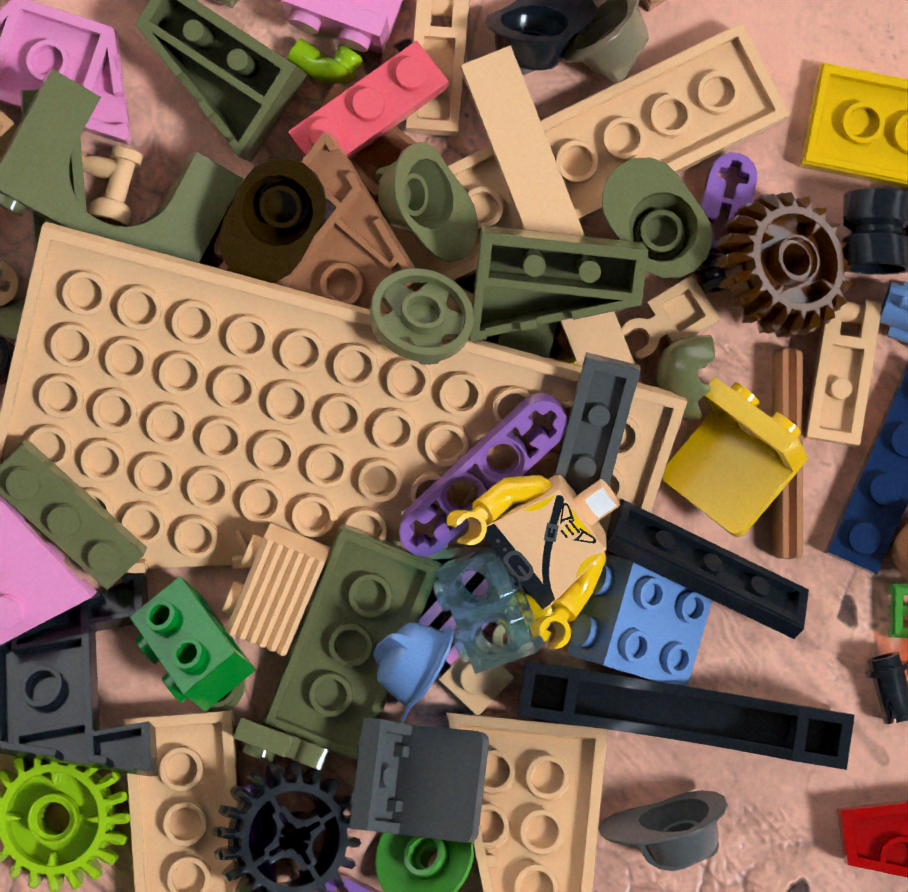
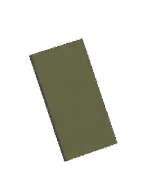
(331, 669)

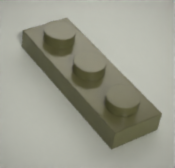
(68, 515)

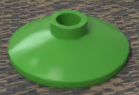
(404, 863)

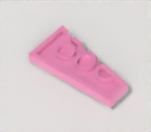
(32, 577)

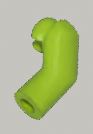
(323, 68)

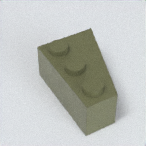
(551, 278)

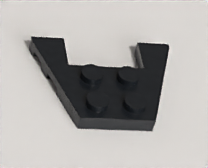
(53, 689)

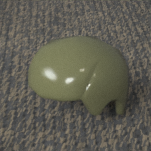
(679, 370)

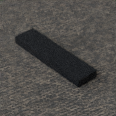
(707, 569)

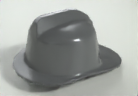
(671, 831)

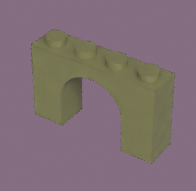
(38, 178)

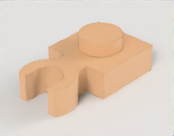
(675, 315)
(481, 688)

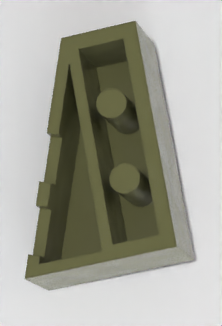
(224, 69)

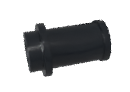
(890, 685)

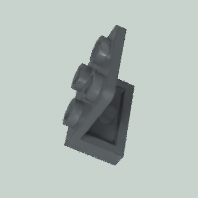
(419, 780)

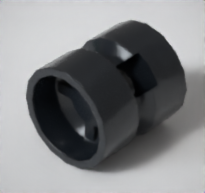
(877, 229)

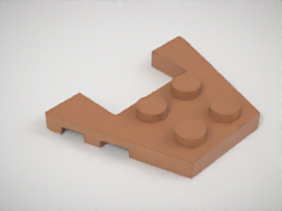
(354, 244)

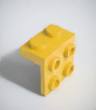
(736, 459)

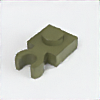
(265, 742)

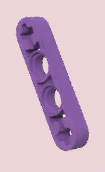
(477, 470)

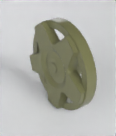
(421, 316)

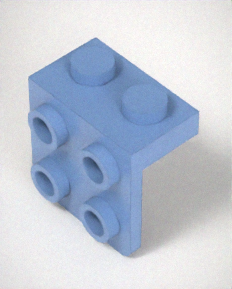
(640, 623)

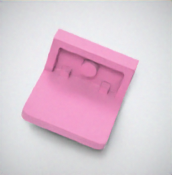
(354, 22)

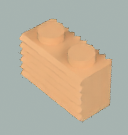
(276, 588)

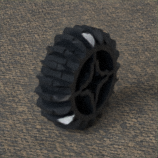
(325, 817)

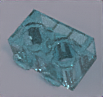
(502, 604)

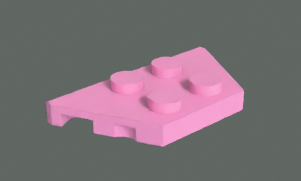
(86, 51)

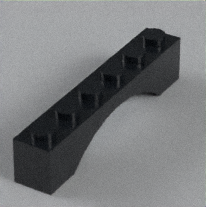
(685, 714)

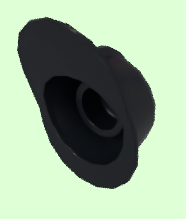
(539, 29)

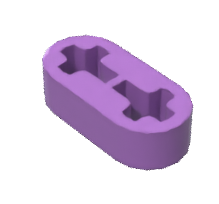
(715, 186)

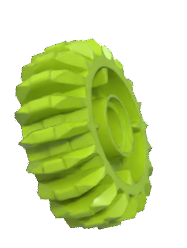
(55, 852)

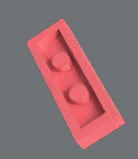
(374, 103)

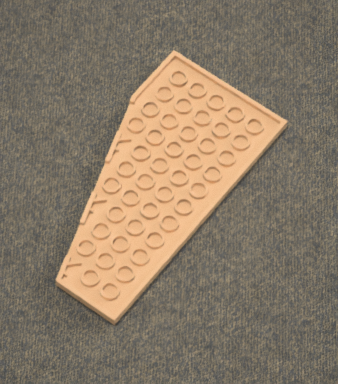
(243, 404)

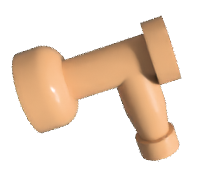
(119, 171)

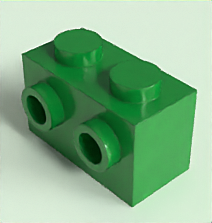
(191, 645)

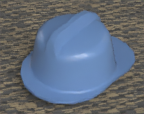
(411, 661)

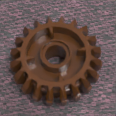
(783, 264)

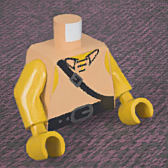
(546, 541)

